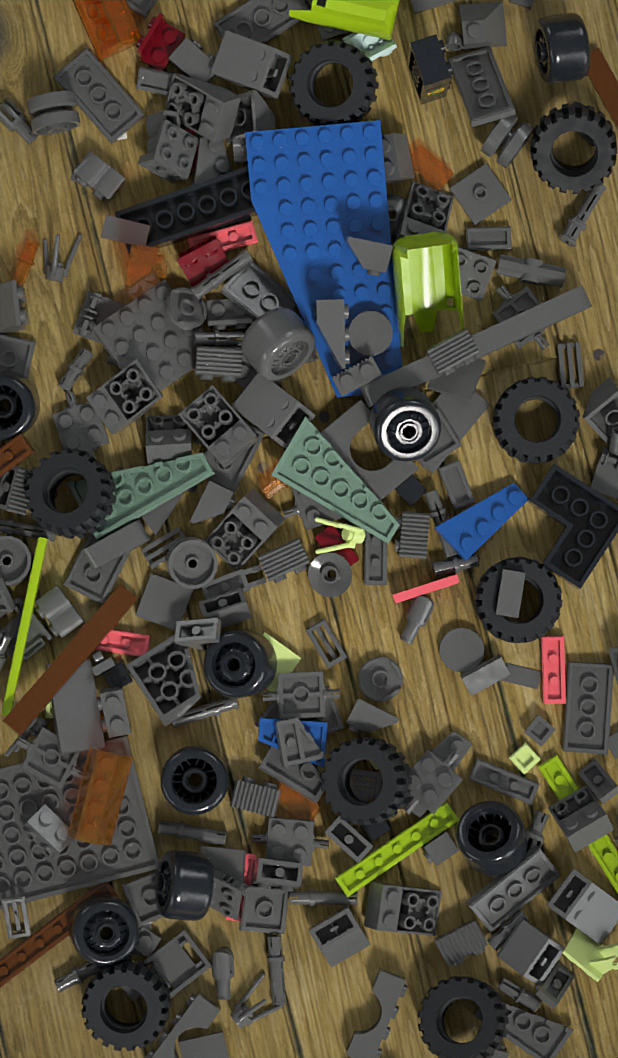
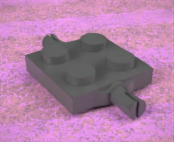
(514, 305)
(80, 427)
(308, 510)
(301, 695)
(45, 760)
(432, 781)
(290, 840)

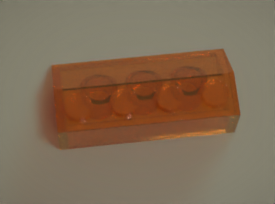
(108, 26)
(144, 270)
(100, 796)

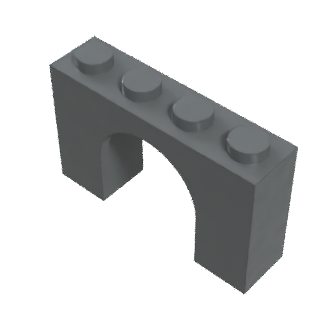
(340, 436)

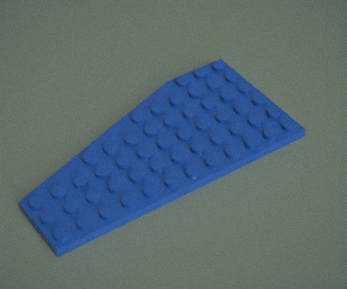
(309, 196)

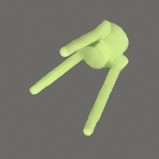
(351, 534)

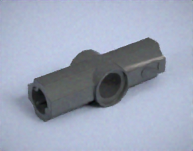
(531, 271)

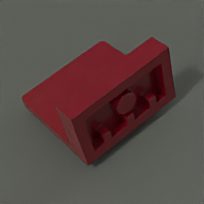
(159, 43)
(201, 260)

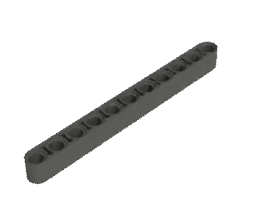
(485, 341)

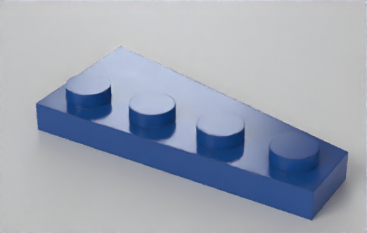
(478, 523)

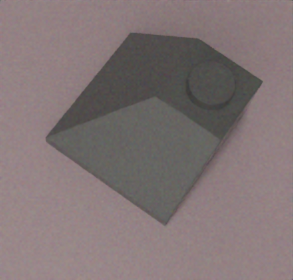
(482, 25)
(252, 116)
(370, 254)
(603, 409)
(368, 717)

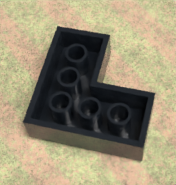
(588, 523)

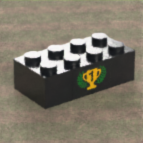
(429, 69)

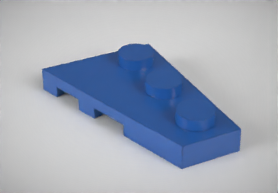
(317, 730)

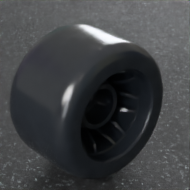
(562, 48)
(24, 404)
(401, 409)
(256, 662)
(179, 790)
(486, 823)
(184, 885)
(93, 915)

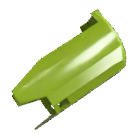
(364, 17)
(424, 277)

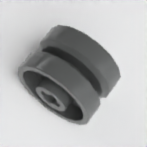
(53, 113)
(505, 137)
(204, 559)
(21, 560)

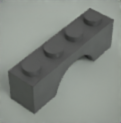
(388, 989)
(199, 1013)

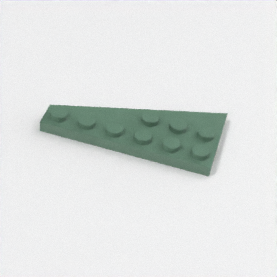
(323, 475)
(146, 488)

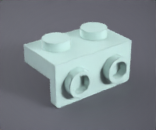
(371, 46)

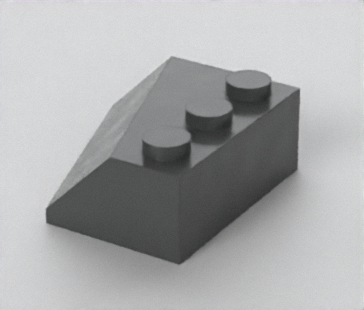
(167, 679)

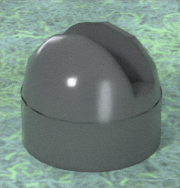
(453, 41)

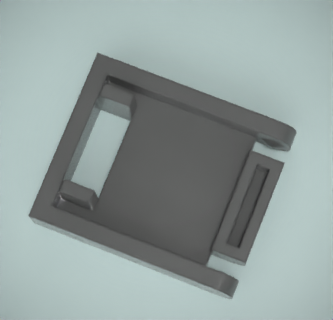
(36, 632)
(176, 965)

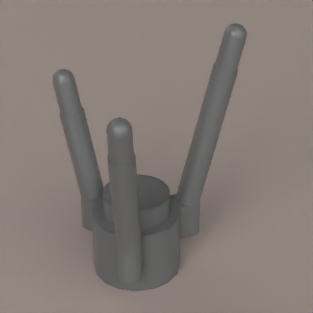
(53, 270)
(33, 729)
(244, 1014)

